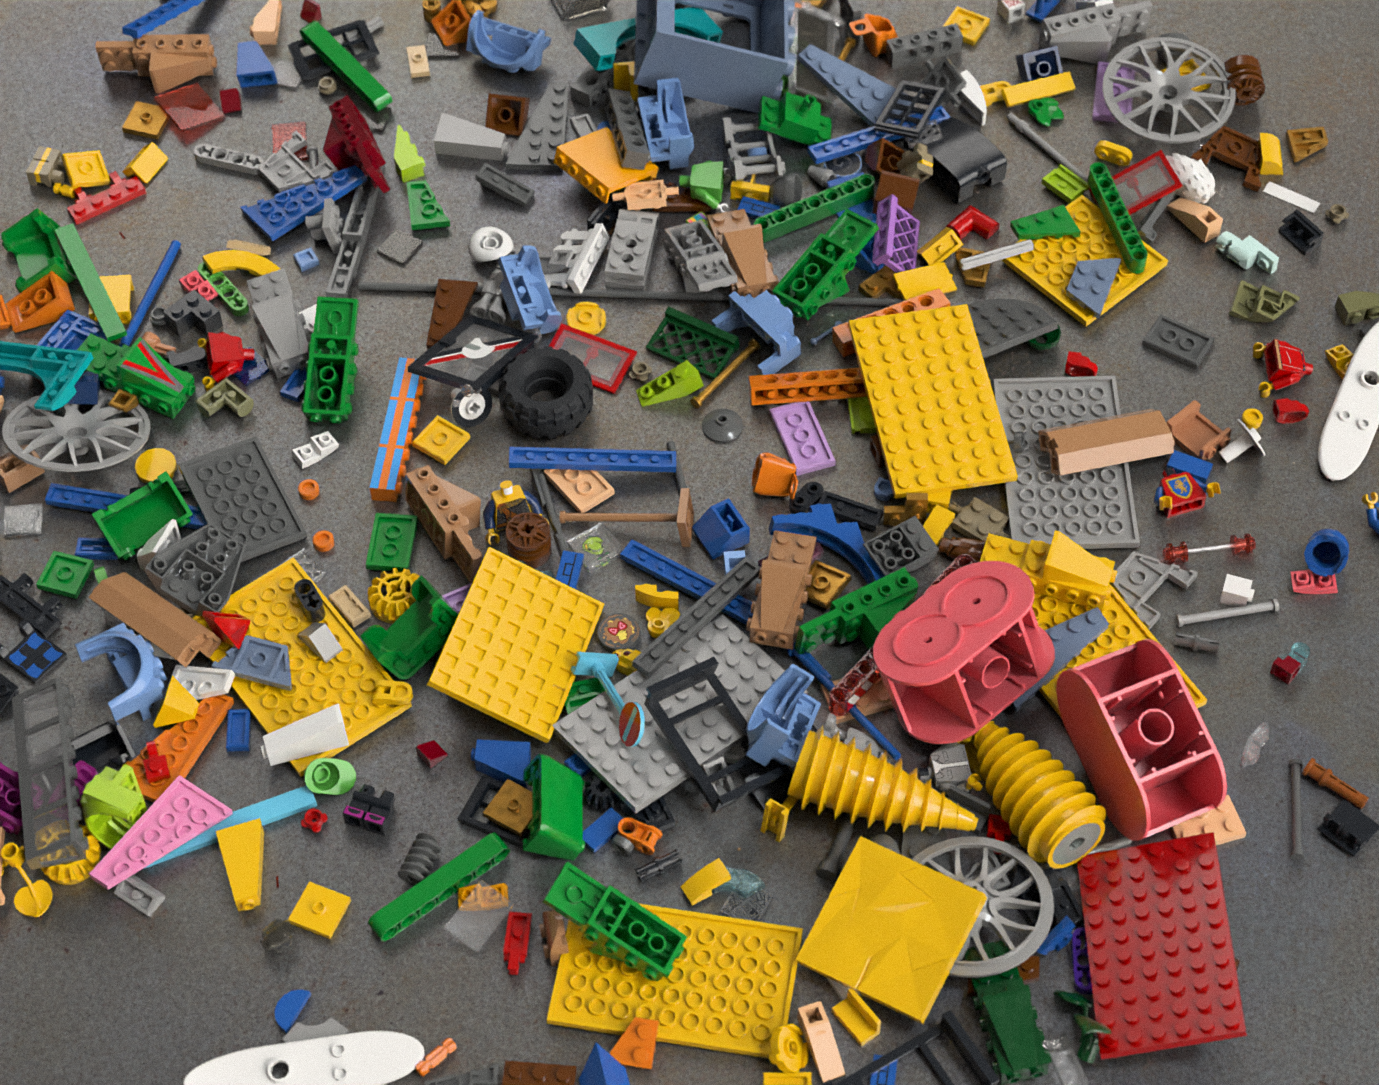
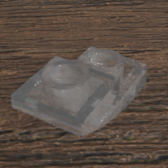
(1253, 745)

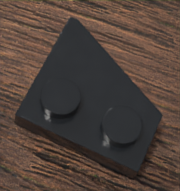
(655, 814)

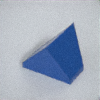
(603, 1069)

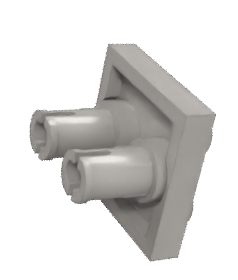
(331, 225)

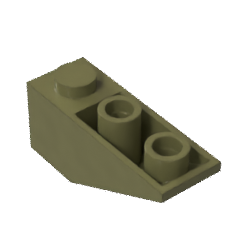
(1357, 306)

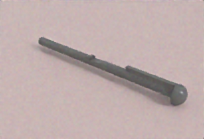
(546, 500)

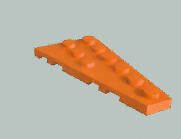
(182, 745)

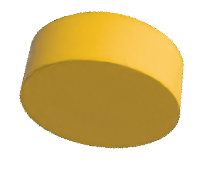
(1252, 418)

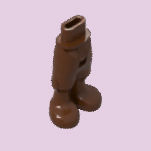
(959, 546)

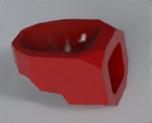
(1080, 365)
(1289, 411)

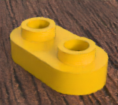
(1113, 153)

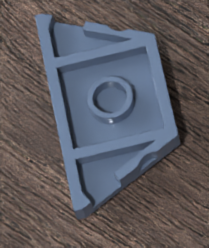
(1092, 283)
(259, 662)

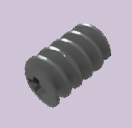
(419, 859)

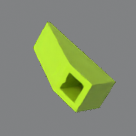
(406, 158)
(671, 385)

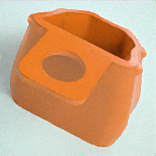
(875, 32)
(774, 476)

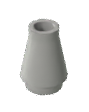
(821, 175)

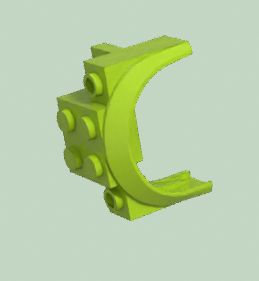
(108, 801)

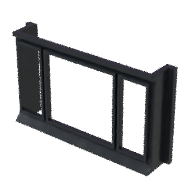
(680, 682)
(956, 1035)

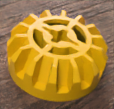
(397, 598)
(76, 871)

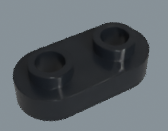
(807, 497)

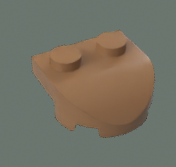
(554, 931)

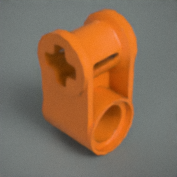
(642, 836)

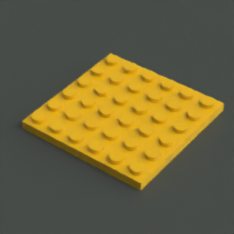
(1055, 259)

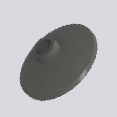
(722, 431)

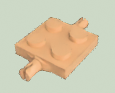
(645, 195)

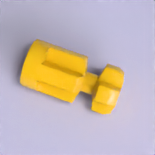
(66, 190)

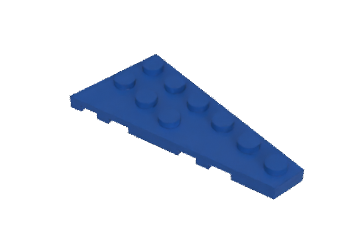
(292, 206)

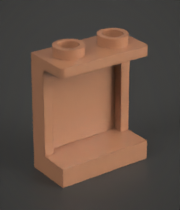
(1197, 433)

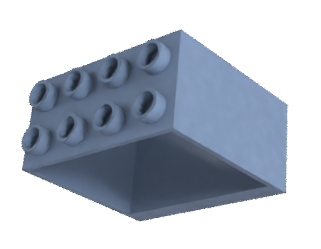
(714, 69)

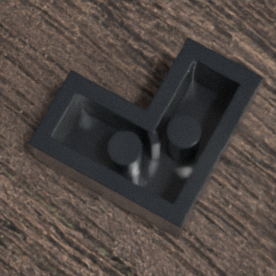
(192, 312)

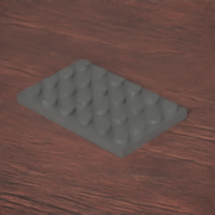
(243, 497)

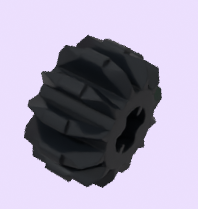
(599, 794)

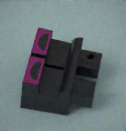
(370, 811)

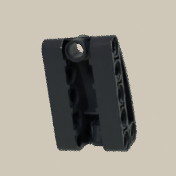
(963, 159)

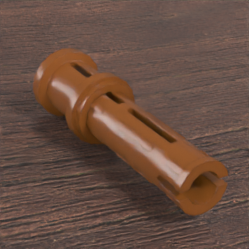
(1326, 778)

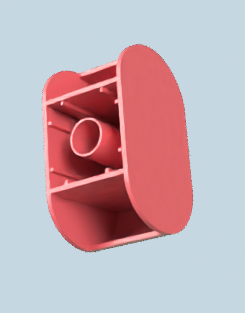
(963, 652)
(1141, 739)

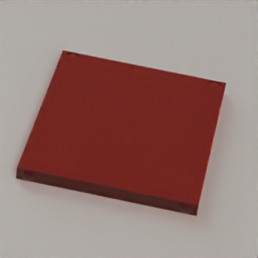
(189, 107)

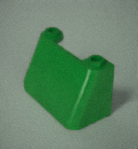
(36, 249)
(141, 515)
(414, 634)
(556, 809)

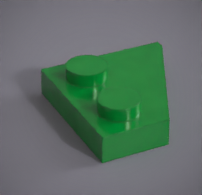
(581, 693)

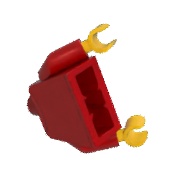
(224, 356)

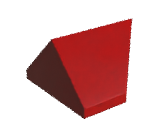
(228, 626)

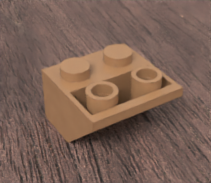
(17, 472)

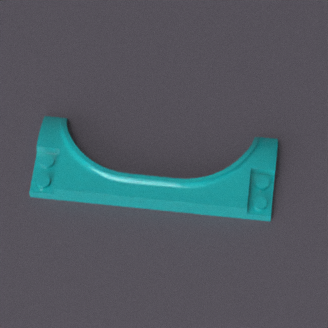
(54, 367)

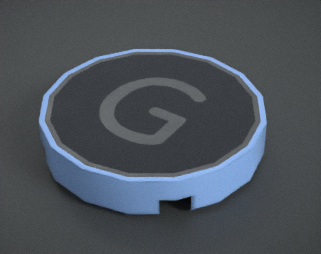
(845, 165)

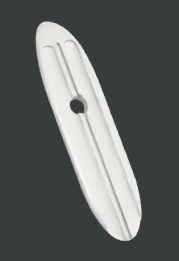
(1353, 414)
(329, 1060)

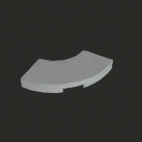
(302, 1032)

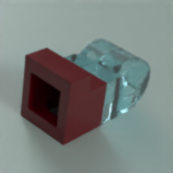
(1292, 664)

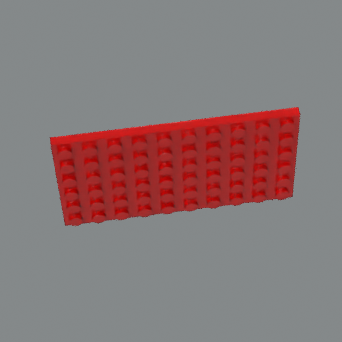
(1160, 946)

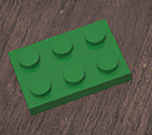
(391, 542)

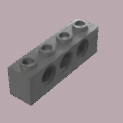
(924, 46)

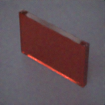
(284, 131)

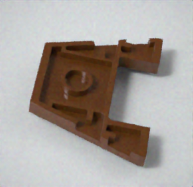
(1236, 150)

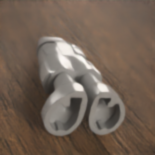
(490, 292)
(861, 739)

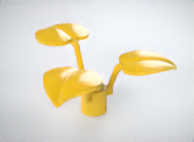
(35, 897)

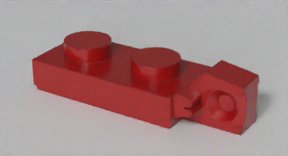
(517, 940)

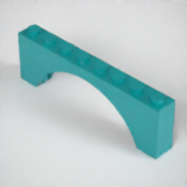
(600, 41)

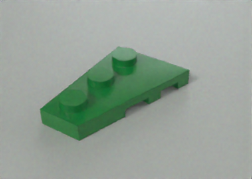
(424, 208)
(1045, 223)

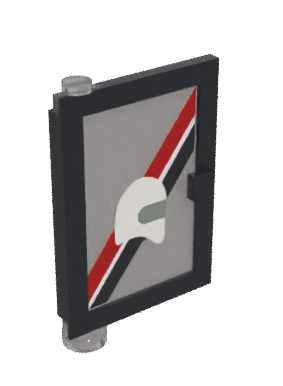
(474, 354)

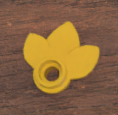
(660, 620)

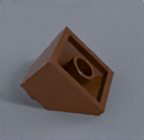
(507, 113)
(883, 156)

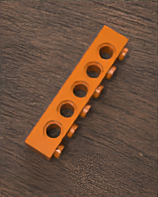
(933, 299)
(806, 386)

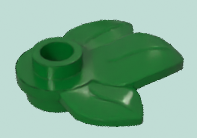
(1045, 110)

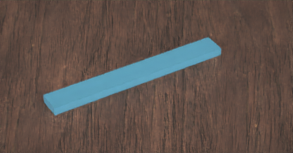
(267, 810)

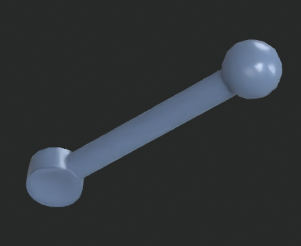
(813, 341)

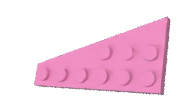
(169, 823)

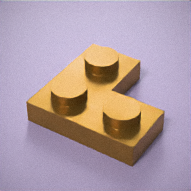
(879, 284)
(915, 505)

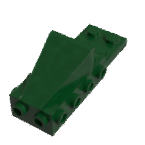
(1008, 1021)

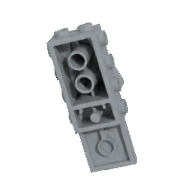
(1091, 32)
(698, 257)
(279, 322)

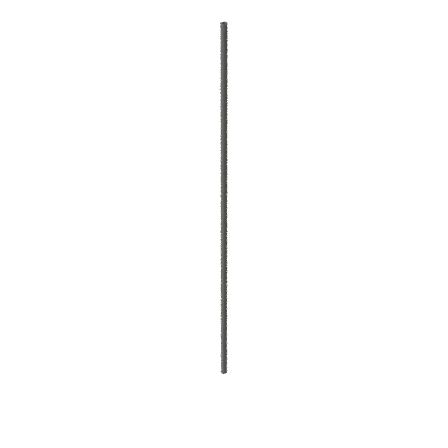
(626, 294)

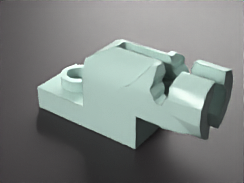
(1247, 252)

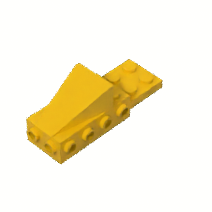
(1057, 568)

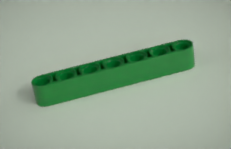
(346, 66)
(816, 207)
(1117, 218)
(438, 886)

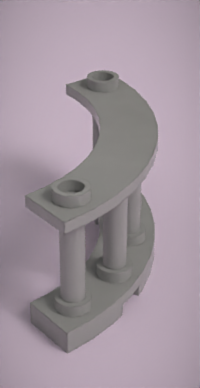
(738, 164)

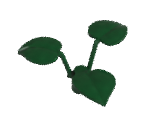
(1088, 1043)

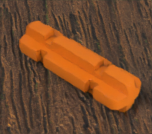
(435, 1057)

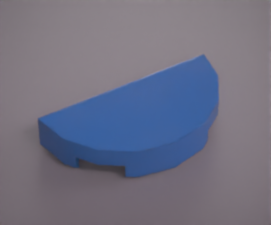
(1058, 937)
(289, 1008)

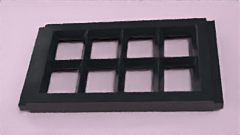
(366, 38)
(937, 92)
(473, 804)

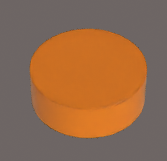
(308, 489)
(323, 541)

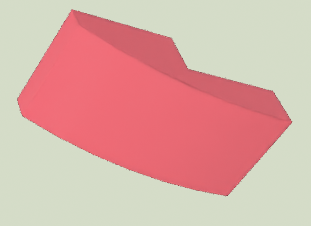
(196, 282)
(1310, 583)

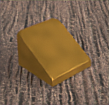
(124, 401)

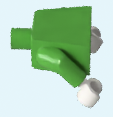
(707, 183)

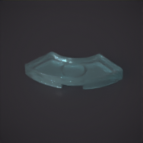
(741, 882)

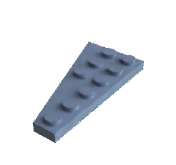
(857, 89)
(1068, 641)

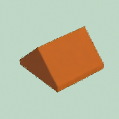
(452, 23)

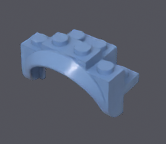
(510, 46)
(527, 291)

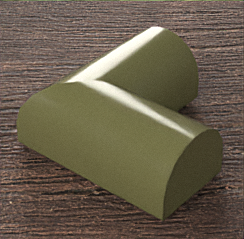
(225, 394)

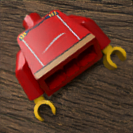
(1283, 364)

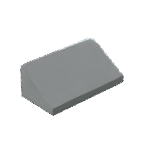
(139, 894)

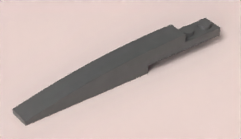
(353, 239)

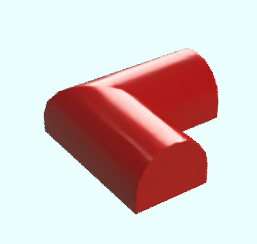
(973, 220)

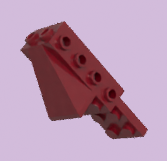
(352, 143)

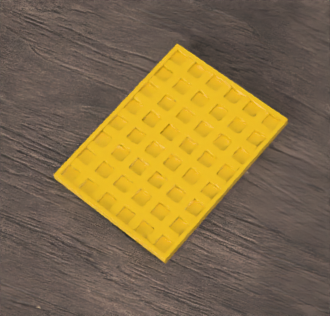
(516, 645)

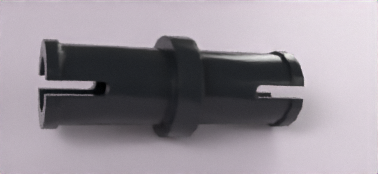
(658, 865)

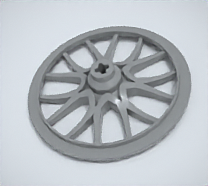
(1168, 90)
(75, 433)
(996, 901)

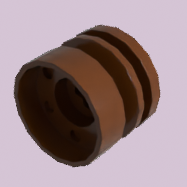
(1245, 78)
(529, 539)

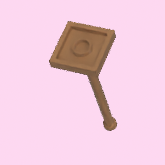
(683, 517)

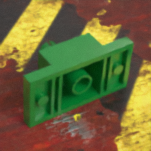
(794, 118)

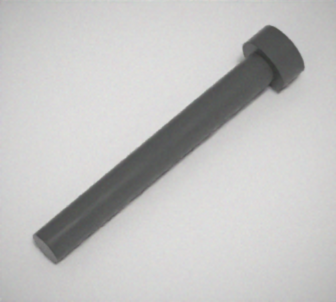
(829, 868)

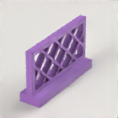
(886, 235)

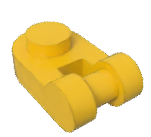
(995, 90)
(400, 693)

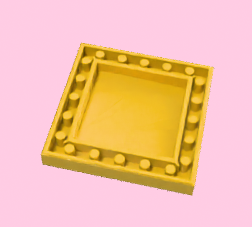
(891, 929)

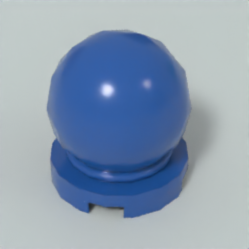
(1326, 552)

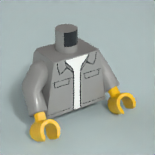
(950, 767)

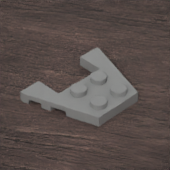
(286, 171)
(1140, 577)

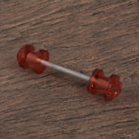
(1181, 552)

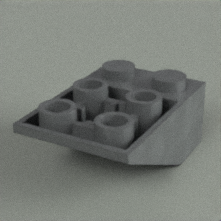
(902, 546)

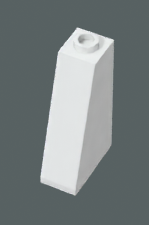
(306, 737)

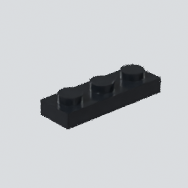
(852, 510)

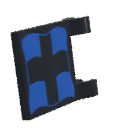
(33, 655)

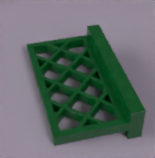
(703, 332)

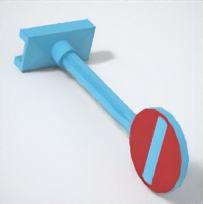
(631, 715)

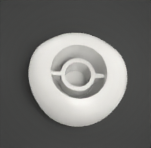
(489, 244)

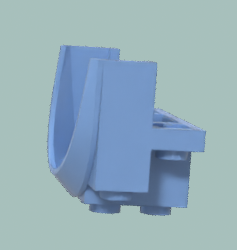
(666, 124)
(769, 321)
(138, 670)
(772, 730)

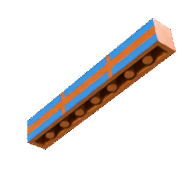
(397, 433)

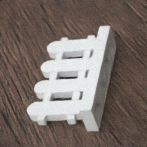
(584, 257)

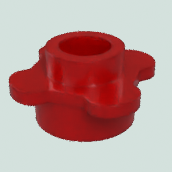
(313, 814)

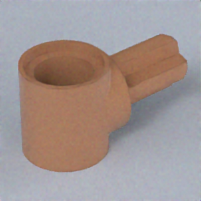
(154, 341)

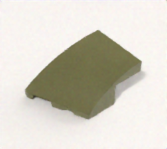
(1260, 303)

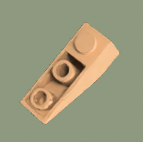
(1197, 217)
(820, 1041)

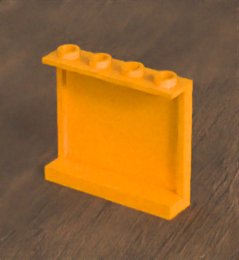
(597, 166)

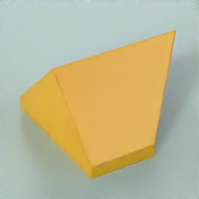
(176, 705)

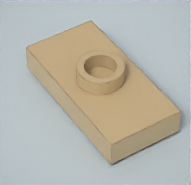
(418, 61)
(248, 247)
(349, 606)

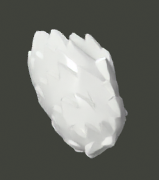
(1195, 178)

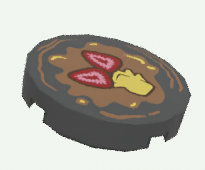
(618, 632)

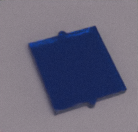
(252, 369)

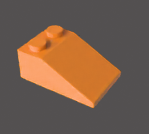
(40, 303)

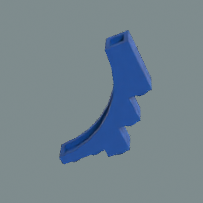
(842, 537)

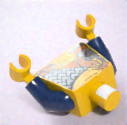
(505, 505)

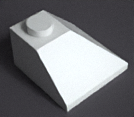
(162, 539)

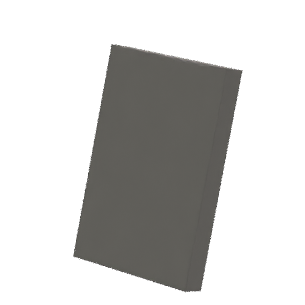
(1178, 341)

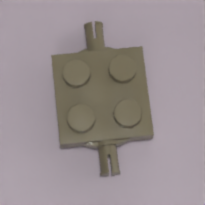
(979, 520)

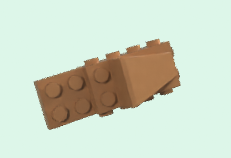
(166, 64)
(744, 251)
(446, 516)
(782, 590)

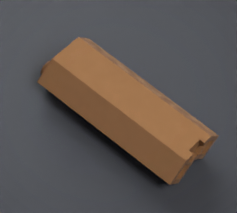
(1106, 441)
(154, 618)

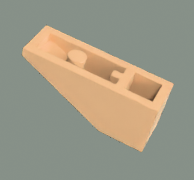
(266, 23)

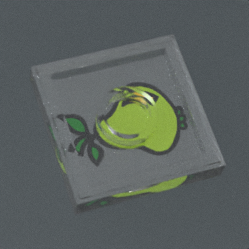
(597, 546)

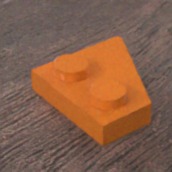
(637, 1043)

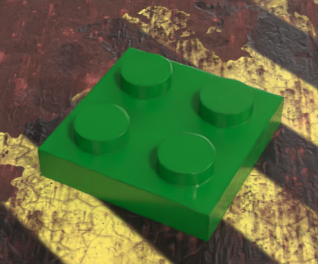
(65, 574)

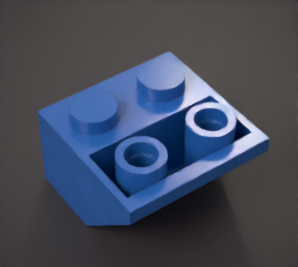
(722, 529)

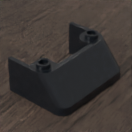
(102, 745)

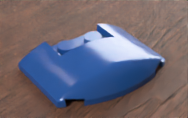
(71, 331)

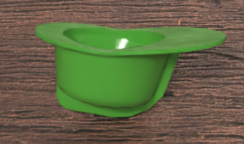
(329, 776)

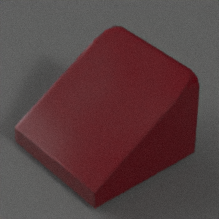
(310, 11)
(230, 100)
(431, 753)

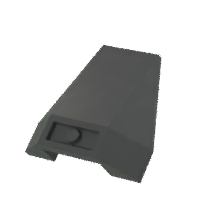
(198, 570)

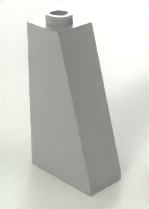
(468, 139)

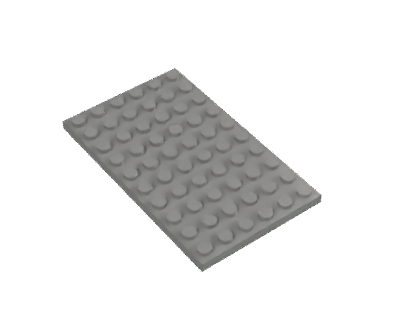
(1086, 506)
(652, 766)

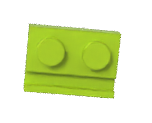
(1065, 184)
(860, 415)

